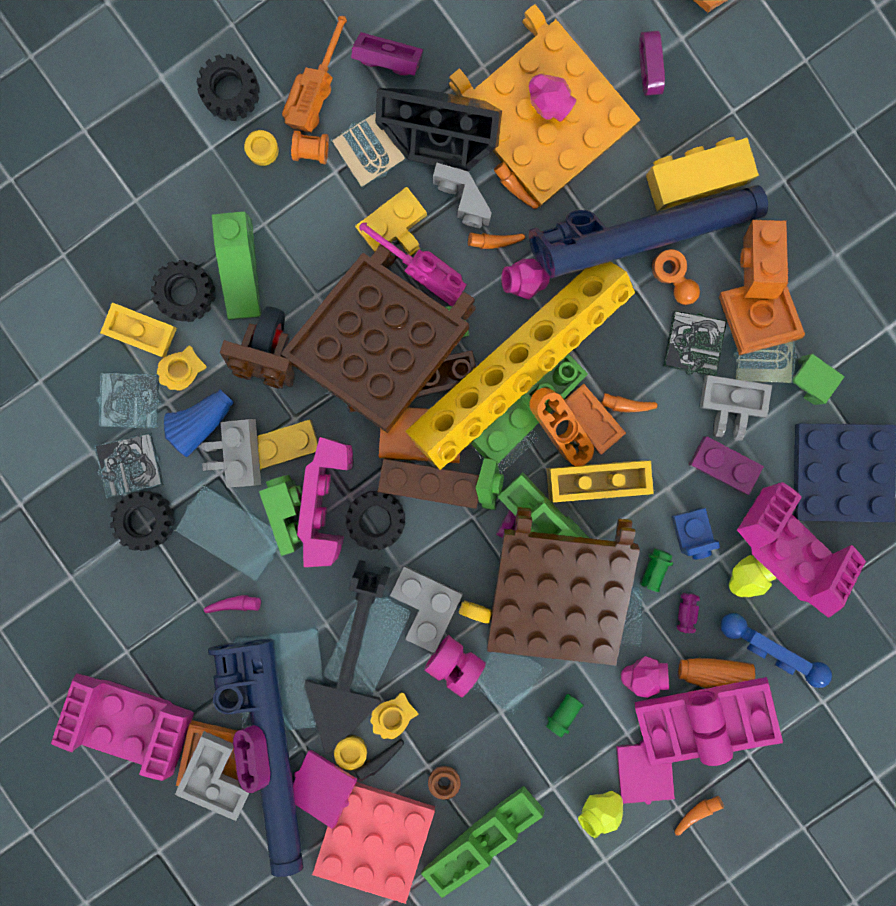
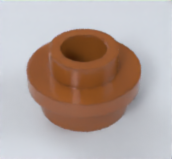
(448, 791)

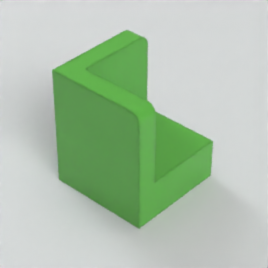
(817, 379)

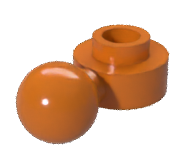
(685, 290)

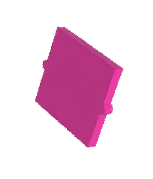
(639, 779)
(322, 788)

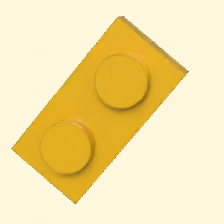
(138, 330)
(286, 444)

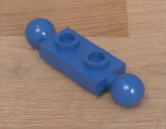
(816, 673)

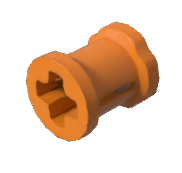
(310, 147)

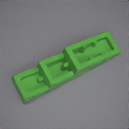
(482, 841)

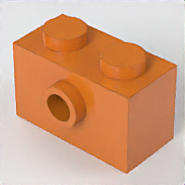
(765, 259)

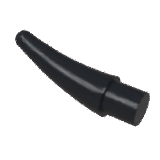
(376, 763)

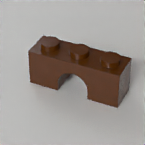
(428, 483)

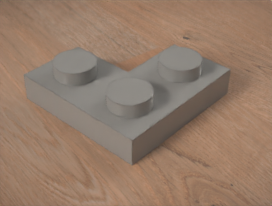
(434, 604)
(204, 779)

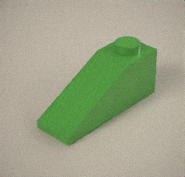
(237, 264)

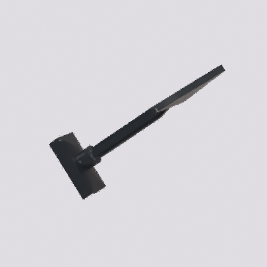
(337, 707)

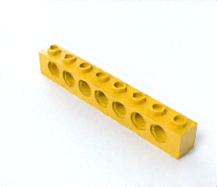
(520, 362)

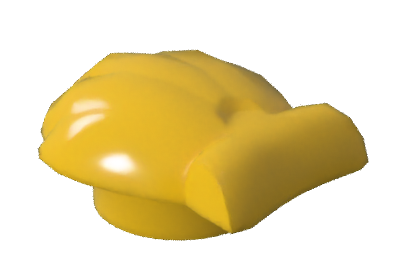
(179, 369)
(392, 717)

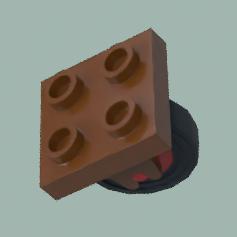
(261, 351)

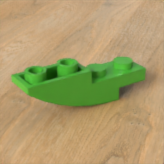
(518, 420)
(544, 514)

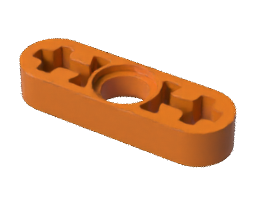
(550, 422)

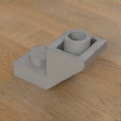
(472, 205)

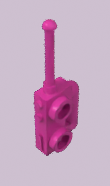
(426, 269)

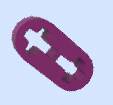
(651, 63)
(251, 759)

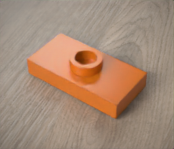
(594, 419)

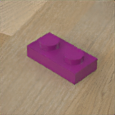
(386, 53)
(726, 465)

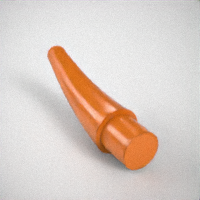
(510, 181)
(488, 241)
(626, 405)
(700, 811)

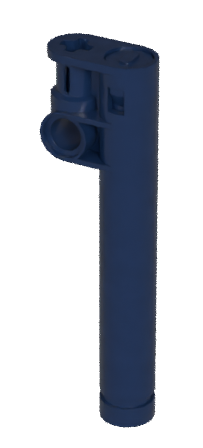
(587, 242)
(253, 675)

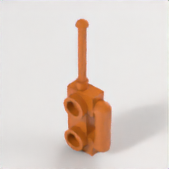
(311, 90)

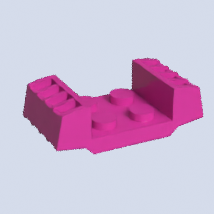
(321, 548)
(796, 554)
(123, 725)

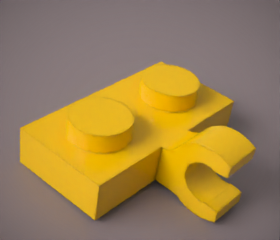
(394, 221)

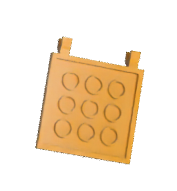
(544, 151)

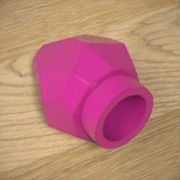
(551, 96)
(524, 278)
(646, 677)

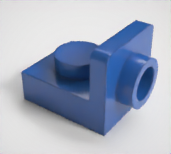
(694, 533)

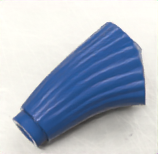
(192, 426)

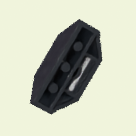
(438, 126)

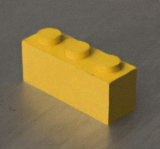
(701, 173)
(599, 481)

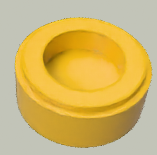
(261, 147)
(475, 612)
(350, 752)

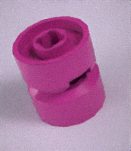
(443, 662)

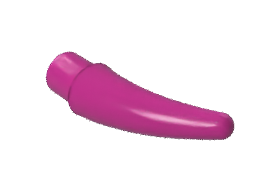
(241, 603)

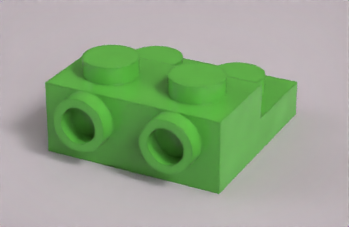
(281, 503)

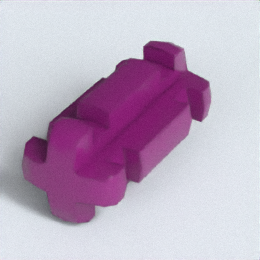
(688, 613)

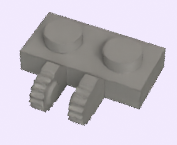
(734, 397)
(239, 453)

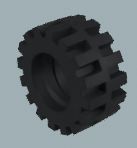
(225, 68)
(166, 280)
(122, 521)
(356, 527)

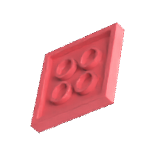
(376, 843)

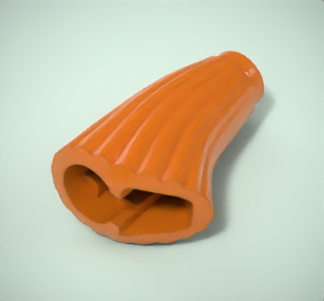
(714, 672)

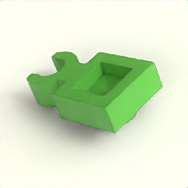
(489, 484)

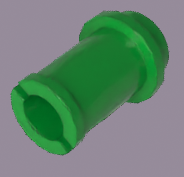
(656, 569)
(564, 715)

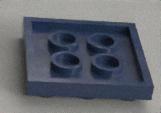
(845, 472)

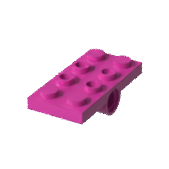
(709, 723)

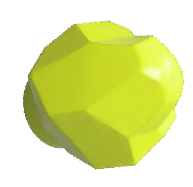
(750, 578)
(601, 813)

